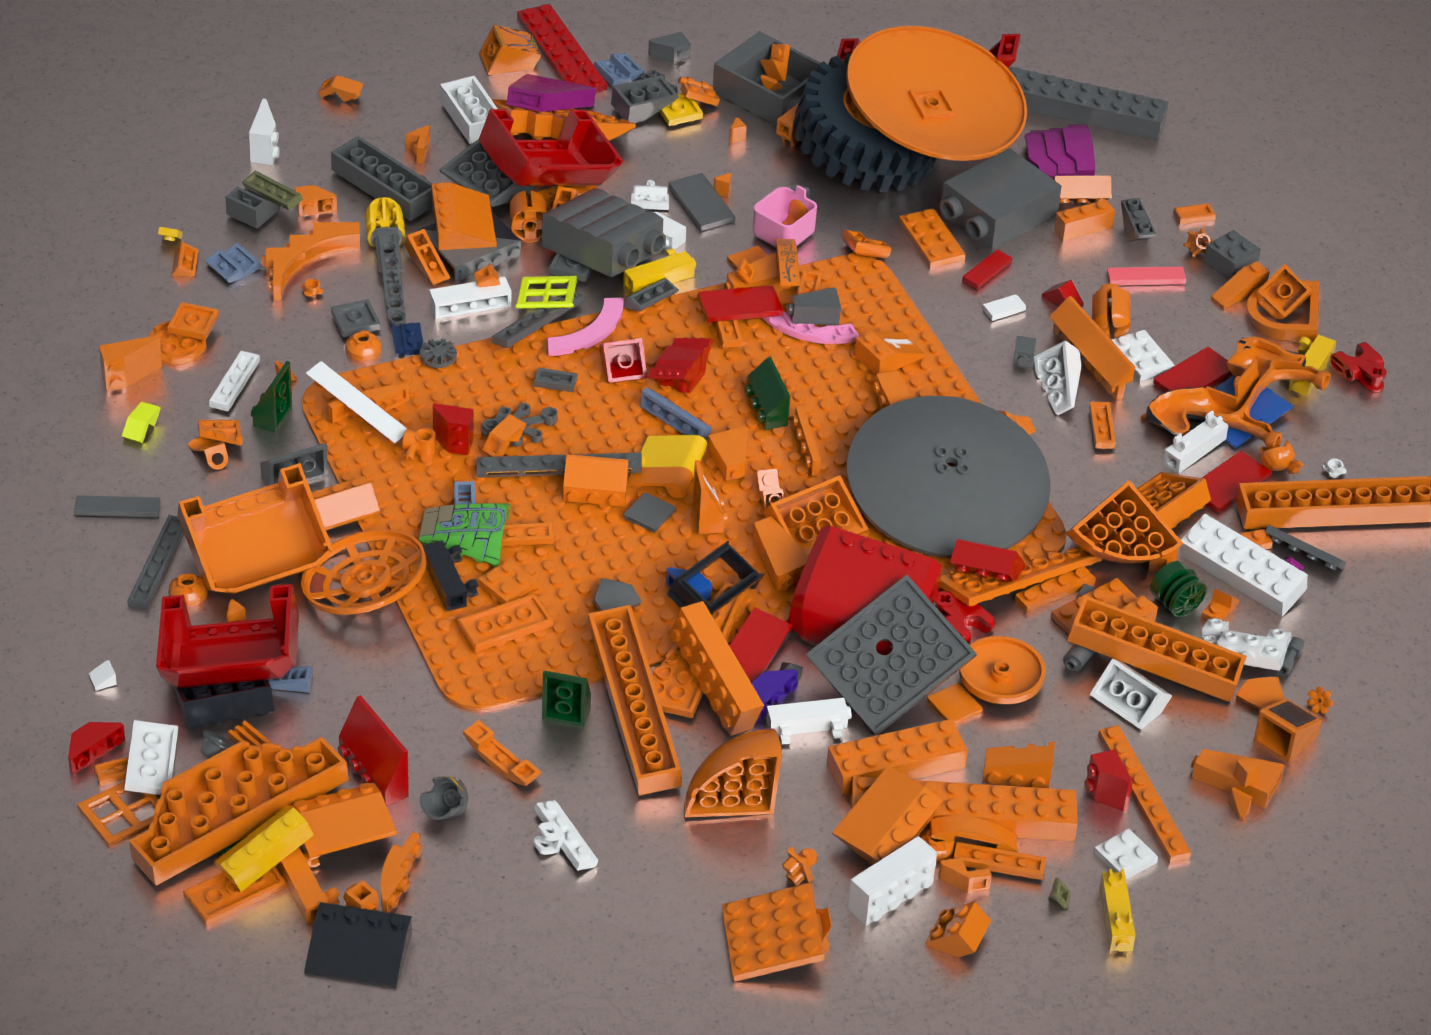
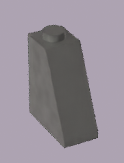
(816, 307)

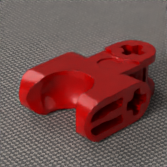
(1365, 367)
(964, 616)

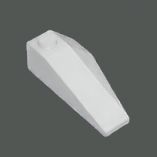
(1059, 374)

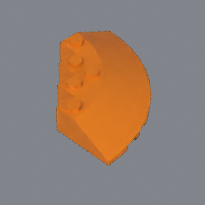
(551, 123)

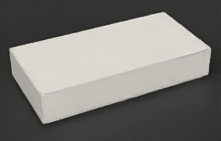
(1004, 307)

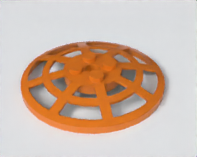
(368, 576)

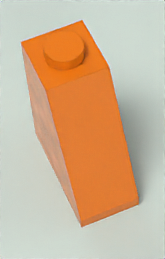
(729, 452)

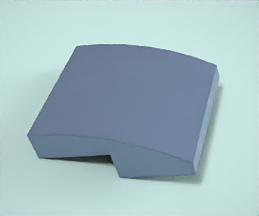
(619, 69)
(233, 263)

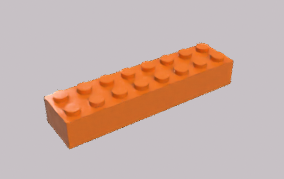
(1157, 648)

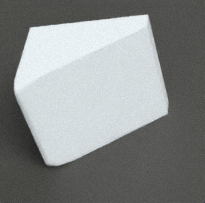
(103, 676)

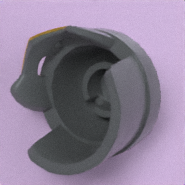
(445, 799)

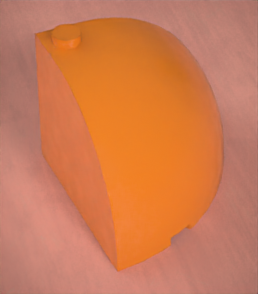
(1124, 529)
(737, 777)

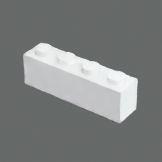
(469, 298)

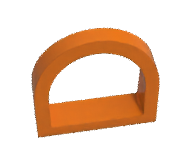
(1287, 332)

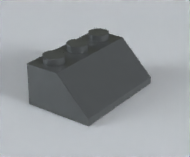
(312, 460)

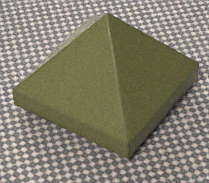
(1060, 893)

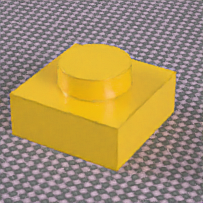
(170, 234)

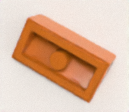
(185, 261)

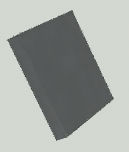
(649, 512)

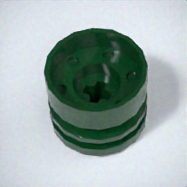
(1178, 588)

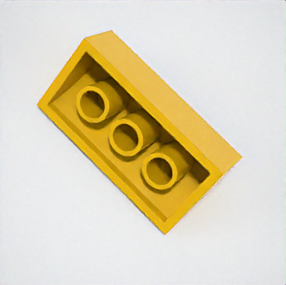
(264, 847)

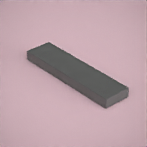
(117, 506)

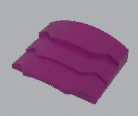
(1062, 150)

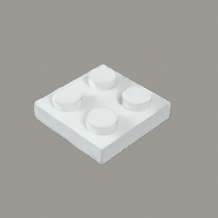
(1126, 853)

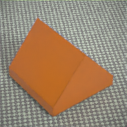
(737, 131)
(722, 184)
(235, 612)
(1246, 771)

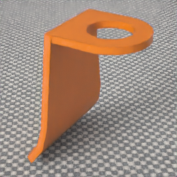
(210, 447)

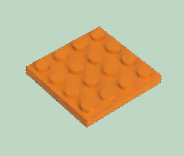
(773, 932)

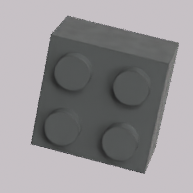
(1231, 254)

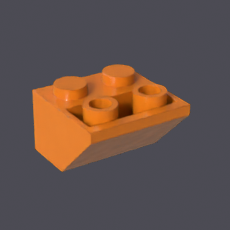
(959, 930)

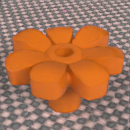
(1320, 700)

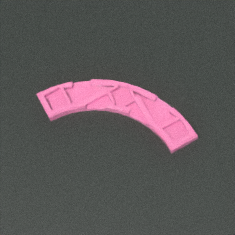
(808, 332)
(592, 334)

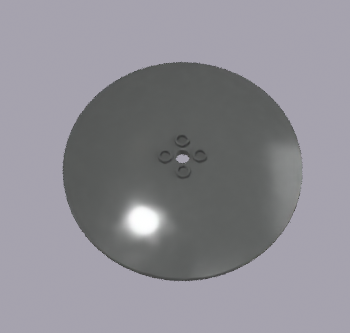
(918, 500)

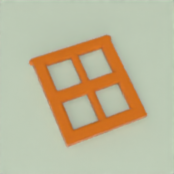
(124, 810)

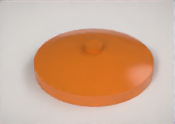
(1003, 670)

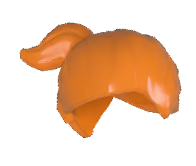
(1280, 459)

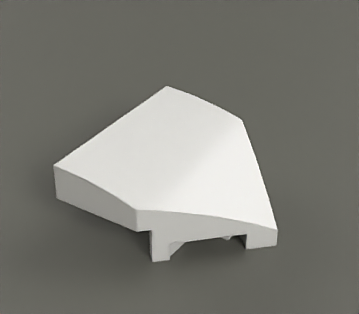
(650, 196)

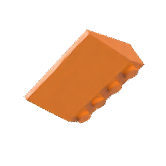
(462, 217)
(1175, 496)
(815, 508)
(887, 816)
(345, 819)

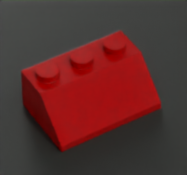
(986, 561)

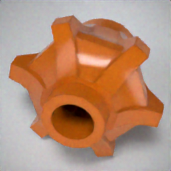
(1195, 238)

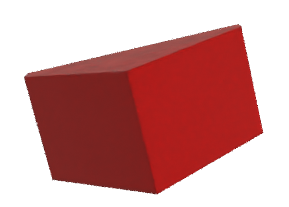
(1058, 293)

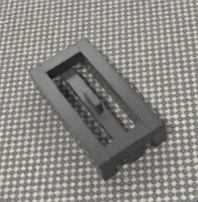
(555, 379)

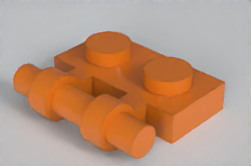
(698, 91)

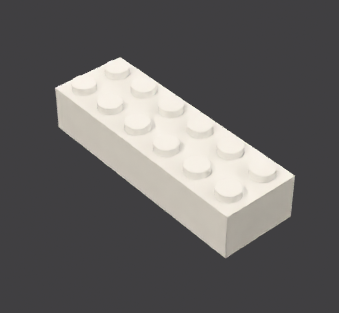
(1243, 565)

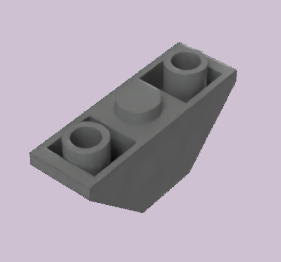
(1136, 221)

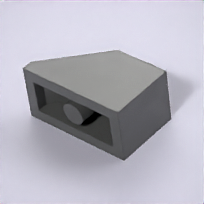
(670, 47)

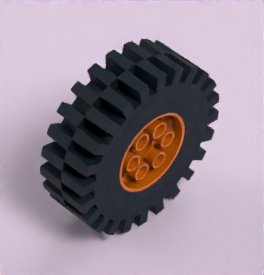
(846, 140)

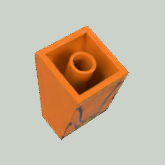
(508, 51)

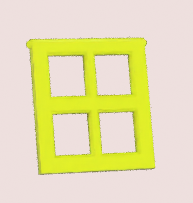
(548, 280)

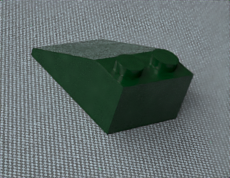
(275, 402)
(565, 698)

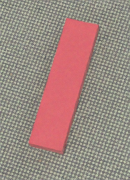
(1146, 275)

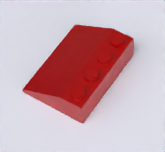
(374, 752)

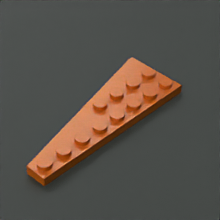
(974, 589)
(673, 679)

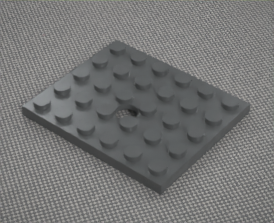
(922, 657)

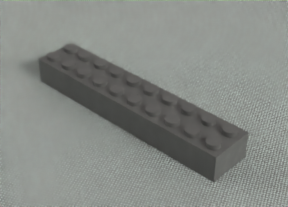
(1092, 104)

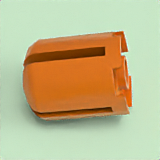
(522, 214)
(1119, 309)

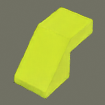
(139, 420)

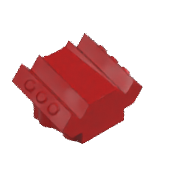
(682, 363)

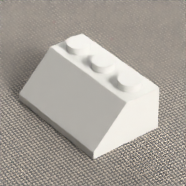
(1130, 694)

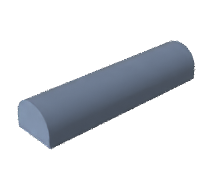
(673, 414)

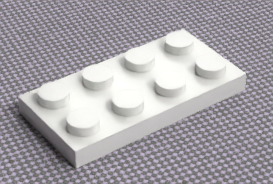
(150, 757)

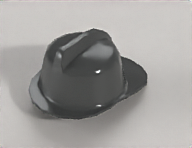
(213, 743)

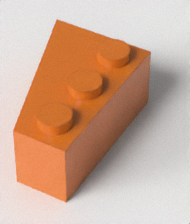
(1019, 766)

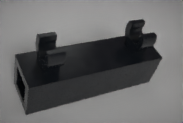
(445, 576)

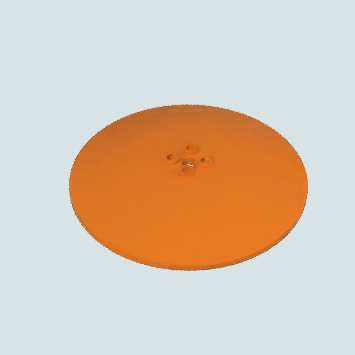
(973, 100)

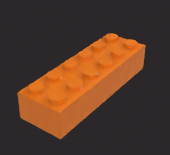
(716, 668)
(912, 751)

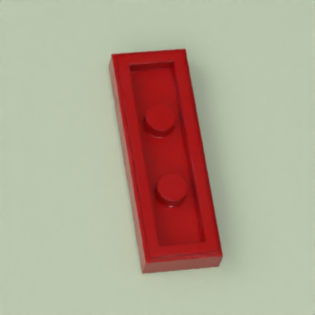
(987, 269)

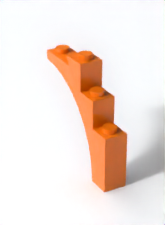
(301, 249)

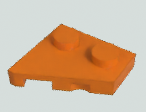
(221, 430)

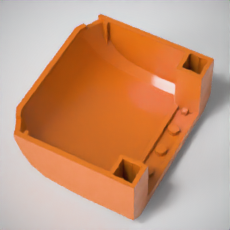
(256, 534)

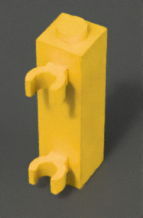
(674, 268)
(1317, 355)
(1117, 911)

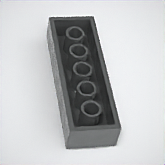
(382, 176)

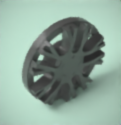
(438, 353)

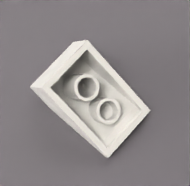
(263, 136)

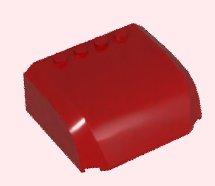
(576, 159)
(847, 575)
(229, 649)

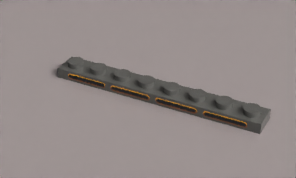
(542, 464)

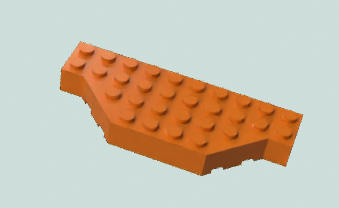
(229, 800)

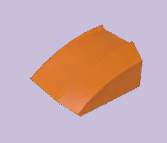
(1283, 293)

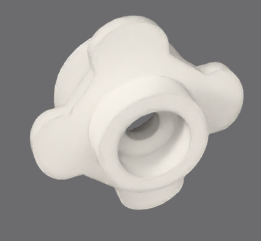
(1334, 468)

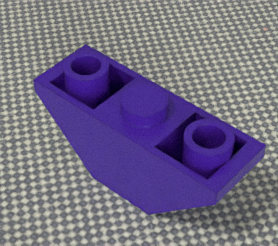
(774, 687)

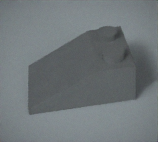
(642, 98)

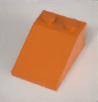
(129, 361)

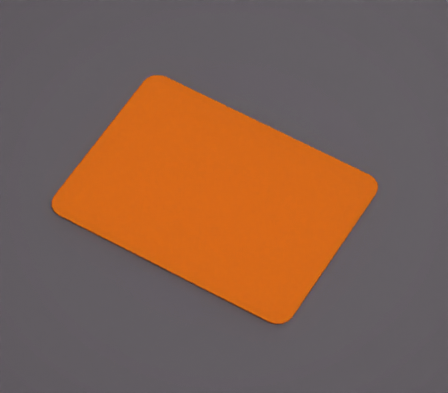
(607, 419)

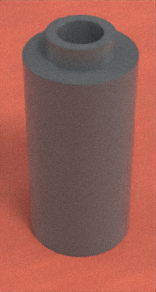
(1077, 657)

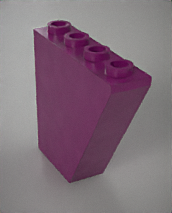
(549, 94)

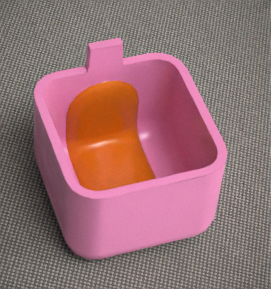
(784, 216)

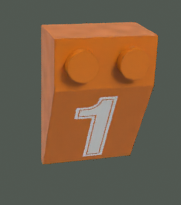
(886, 351)
(706, 503)

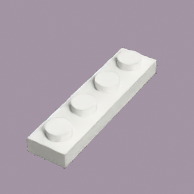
(234, 381)

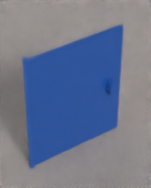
(1266, 408)

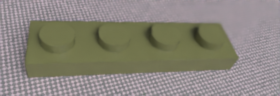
(272, 190)

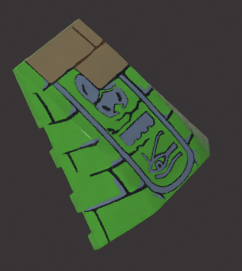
(471, 526)

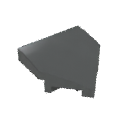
(615, 594)

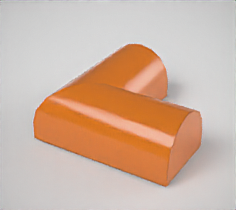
(866, 247)

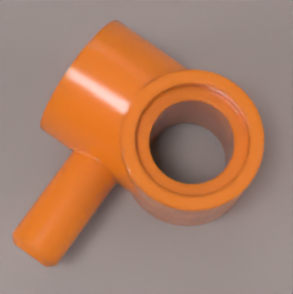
(419, 441)

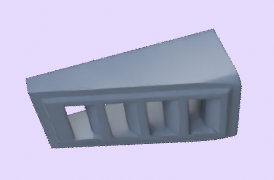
(464, 487)
(297, 679)

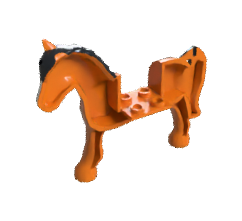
(1255, 367)

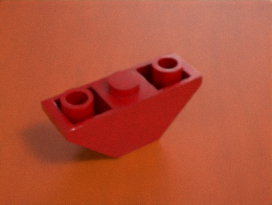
(93, 742)

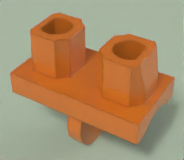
(799, 865)

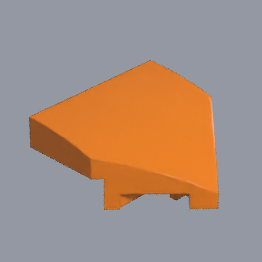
(1261, 692)

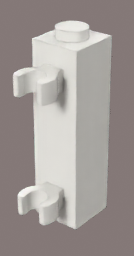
(1195, 443)
(808, 717)

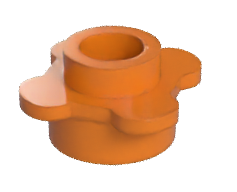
(311, 287)

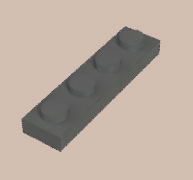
(1312, 552)

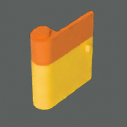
(669, 462)

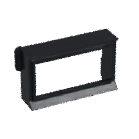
(684, 594)

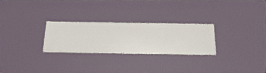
(357, 401)

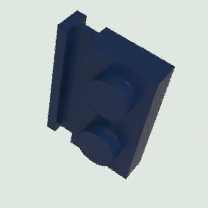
(407, 339)

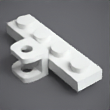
(560, 833)

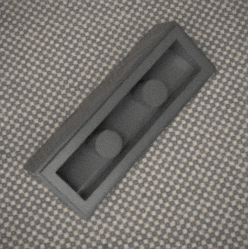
(650, 295)

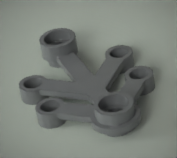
(548, 417)

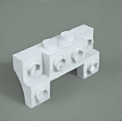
(1259, 650)

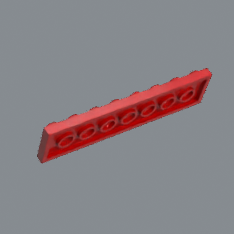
(560, 47)

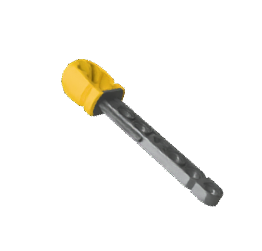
(389, 238)

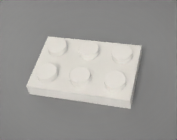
(1144, 354)

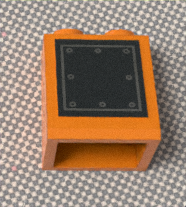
(1286, 729)

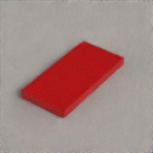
(740, 303)
(1199, 370)
(1225, 479)
(759, 642)

